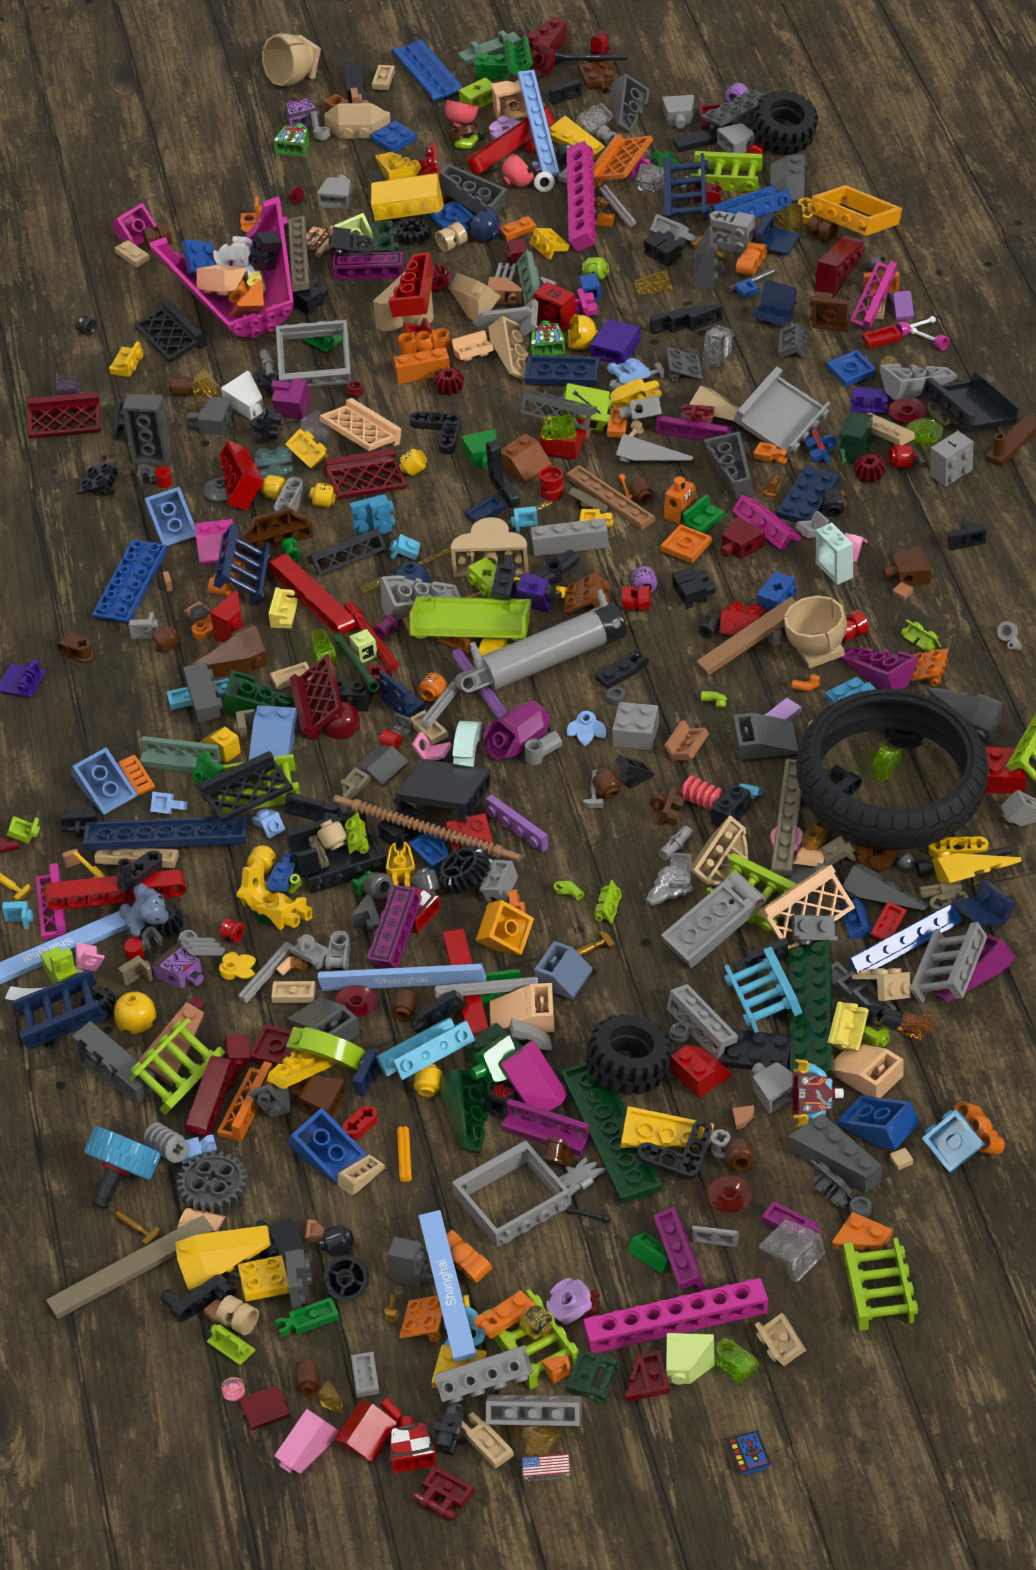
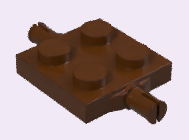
(598, 74)

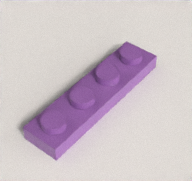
(517, 823)

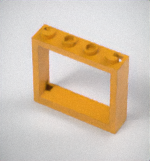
(882, 214)

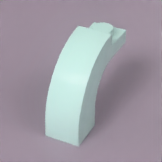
(465, 742)

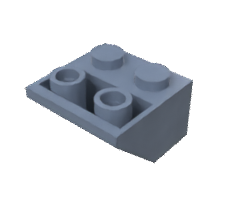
(563, 969)

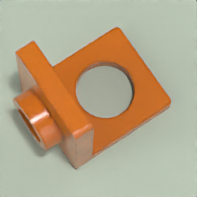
(256, 216)

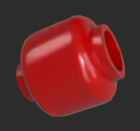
(901, 456)

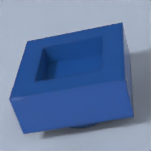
(747, 288)

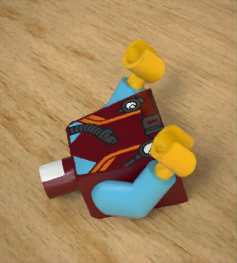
(812, 1092)

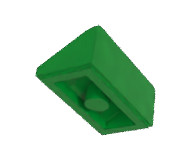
(650, 1252)

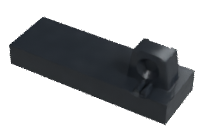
(696, 139)

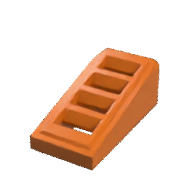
(131, 765)

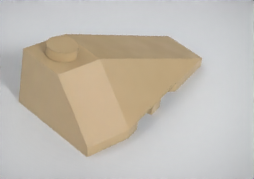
(510, 345)
(708, 397)

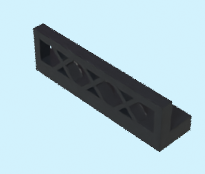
(353, 77)
(342, 547)

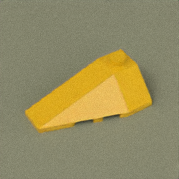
(395, 167)

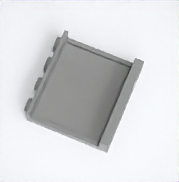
(780, 413)

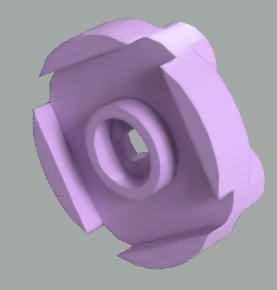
(501, 126)
(576, 1307)

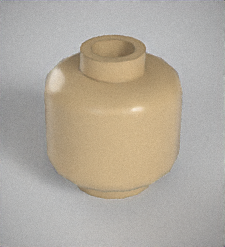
(332, 835)

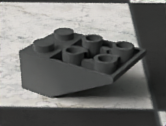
(705, 261)
(763, 736)
(328, 1018)

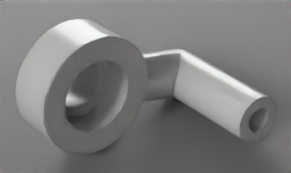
(320, 133)
(1014, 643)

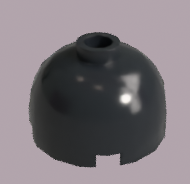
(346, 1278)

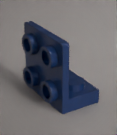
(399, 697)
(987, 907)

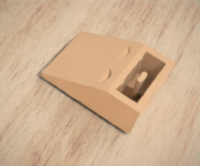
(527, 1004)
(869, 1070)

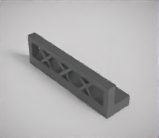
(558, 402)

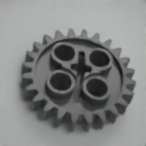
(212, 1182)

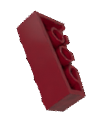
(838, 264)

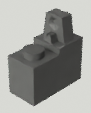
(213, 417)
(408, 1263)

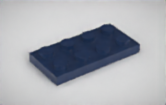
(562, 370)
(806, 494)

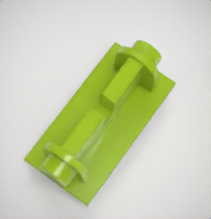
(916, 631)
(356, 834)
(608, 902)
(230, 1344)

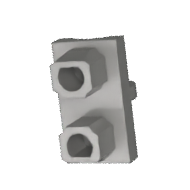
(310, 951)

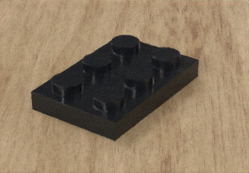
(757, 1048)

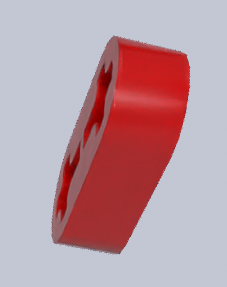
(360, 1123)

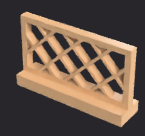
(364, 418)
(802, 890)

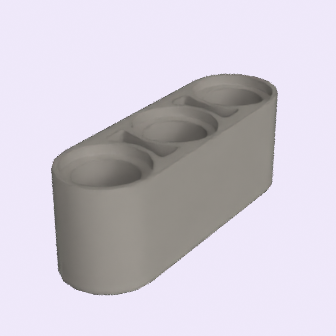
(291, 495)

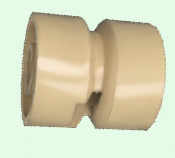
(451, 236)
(237, 1315)

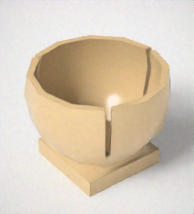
(289, 59)
(816, 629)

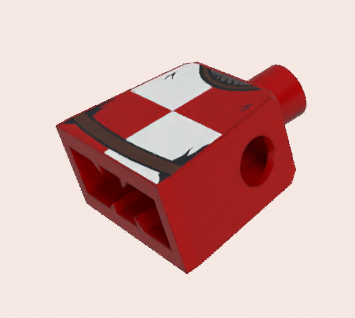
(427, 910)
(411, 1447)

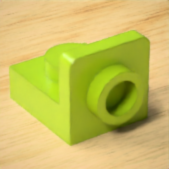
(875, 1038)

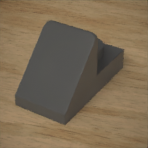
(366, 915)

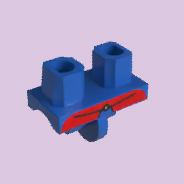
(818, 447)

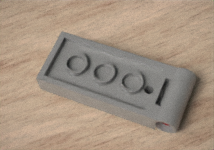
(713, 919)

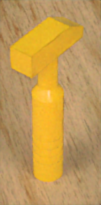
(21, 893)

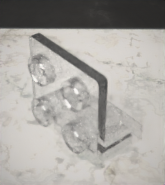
(796, 1246)

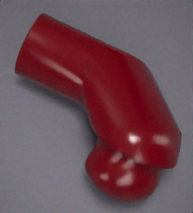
(6, 846)

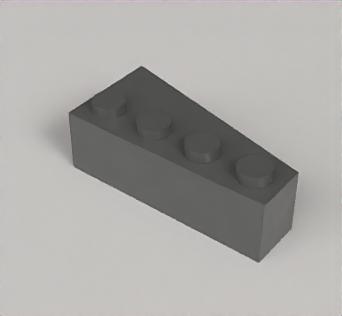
(729, 460)

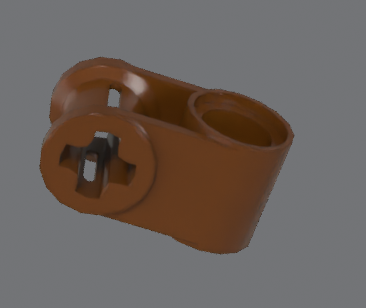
(76, 647)
(557, 1152)

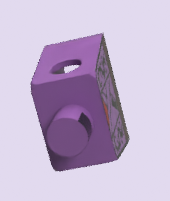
(300, 112)
(178, 967)

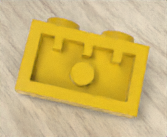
(548, 242)
(126, 360)
(306, 449)

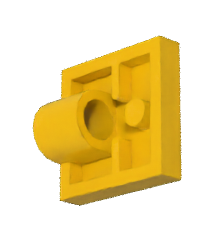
(263, 1278)

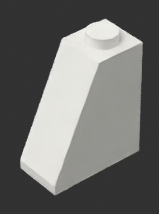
(244, 395)

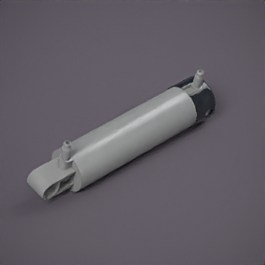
(545, 648)

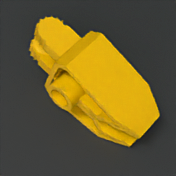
(634, 391)
(400, 865)

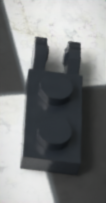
(119, 421)
(622, 669)
(309, 807)

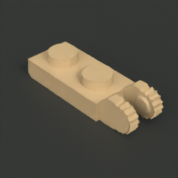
(486, 1441)

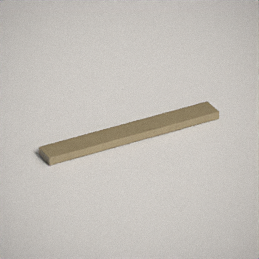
(298, 253)
(787, 821)
(124, 1269)

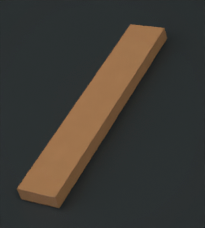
(608, 495)
(745, 638)

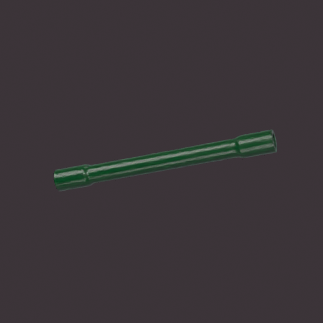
(368, 679)

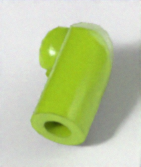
(466, 143)
(714, 696)
(296, 881)
(568, 888)

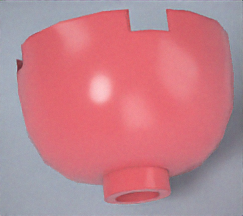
(460, 113)
(516, 172)

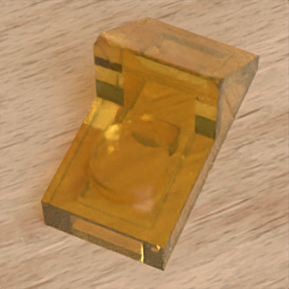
(791, 217)
(206, 384)
(541, 1439)

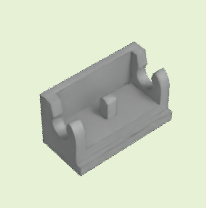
(499, 880)

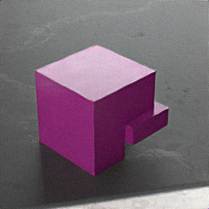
(291, 399)

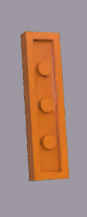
(248, 1107)

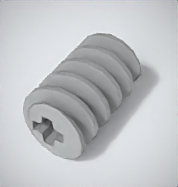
(166, 1141)

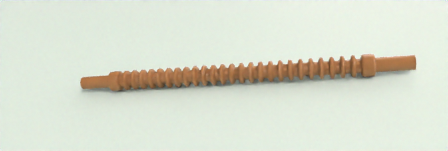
(357, 805)

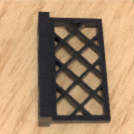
(180, 324)
(238, 777)

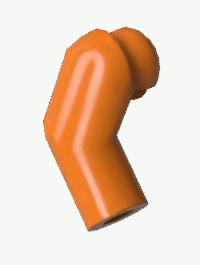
(808, 685)

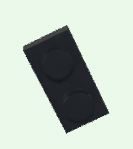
(565, 92)

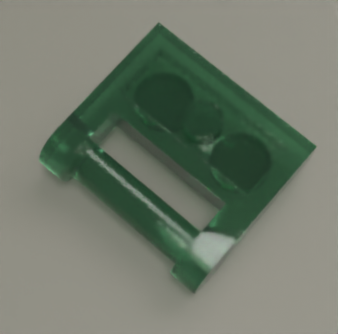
(585, 1373)

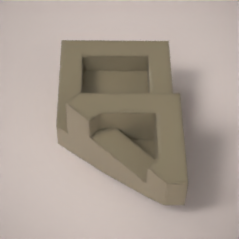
(354, 783)

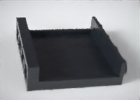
(972, 403)
(445, 787)
(342, 864)

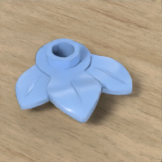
(586, 730)

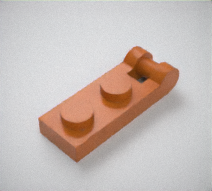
(503, 1315)

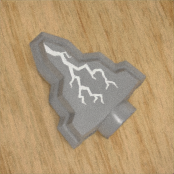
(662, 891)

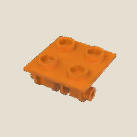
(930, 666)
(422, 1318)

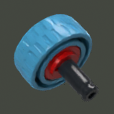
(120, 1157)

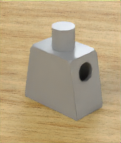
(678, 110)
(735, 138)
(335, 193)
(649, 406)
(772, 1085)

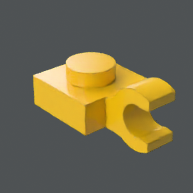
(591, 514)

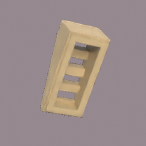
(352, 1184)

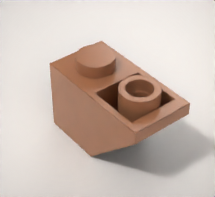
(508, 290)

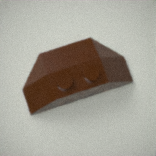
(275, 528)

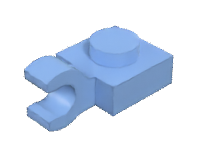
(164, 803)
(197, 1148)

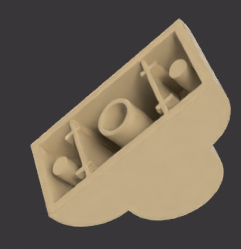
(383, 314)
(492, 540)

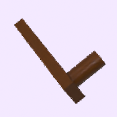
(1007, 445)

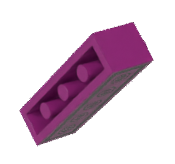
(368, 265)
(394, 927)

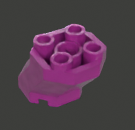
(511, 731)

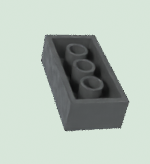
(147, 429)

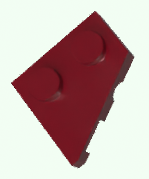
(648, 1377)

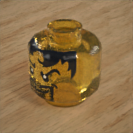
(535, 1322)

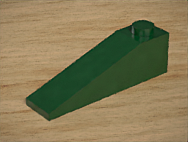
(246, 694)
(466, 1107)

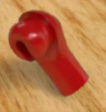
(392, 1410)

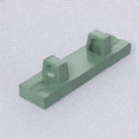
(491, 47)

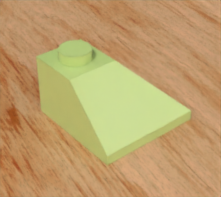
(689, 1356)

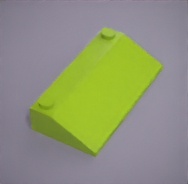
(470, 617)

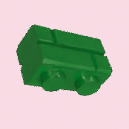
(491, 67)

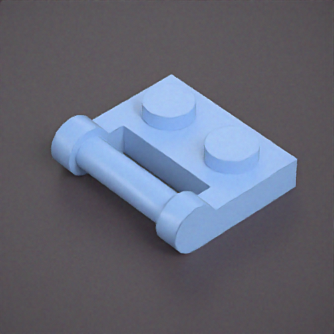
(629, 370)

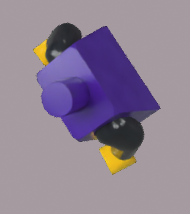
(537, 590)

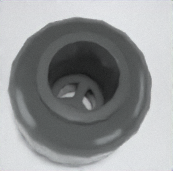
(425, 880)
(378, 885)

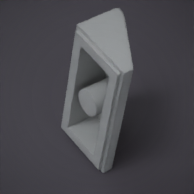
(715, 1236)

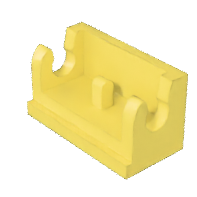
(282, 609)
(848, 1026)

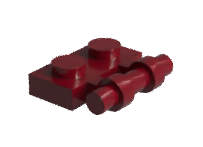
(449, 1488)

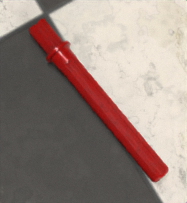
(362, 624)

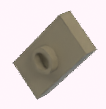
(587, 500)

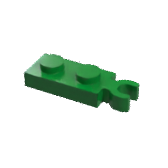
(308, 1317)

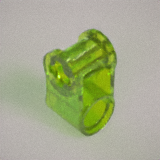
(560, 427)
(322, 645)
(885, 762)
(735, 1360)

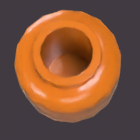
(432, 687)

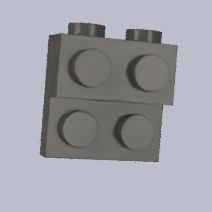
(299, 1277)

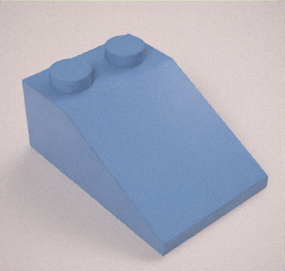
(170, 517)
(273, 731)
(103, 781)

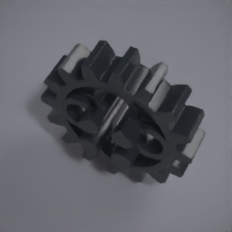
(413, 229)

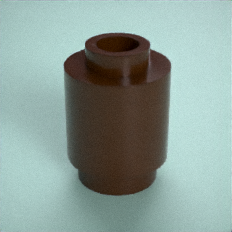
(181, 386)
(641, 490)
(404, 1005)
(307, 1377)

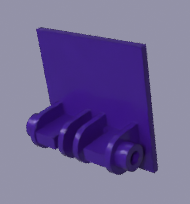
(869, 400)
(22, 679)

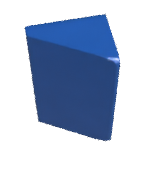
(857, 920)

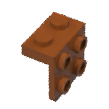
(585, 592)

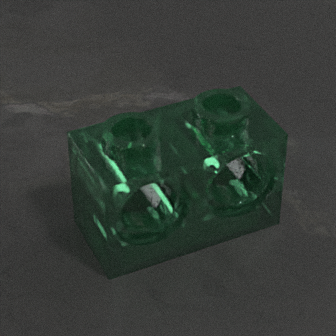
(384, 240)

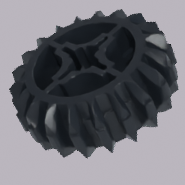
(463, 869)

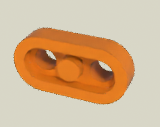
(203, 628)

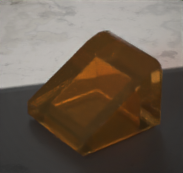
(771, 487)

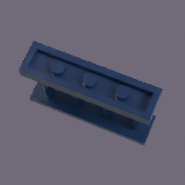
(670, 182)
(226, 564)
(65, 1023)

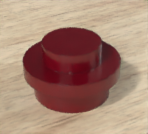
(296, 194)
(355, 389)

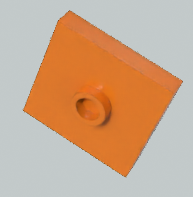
(686, 543)

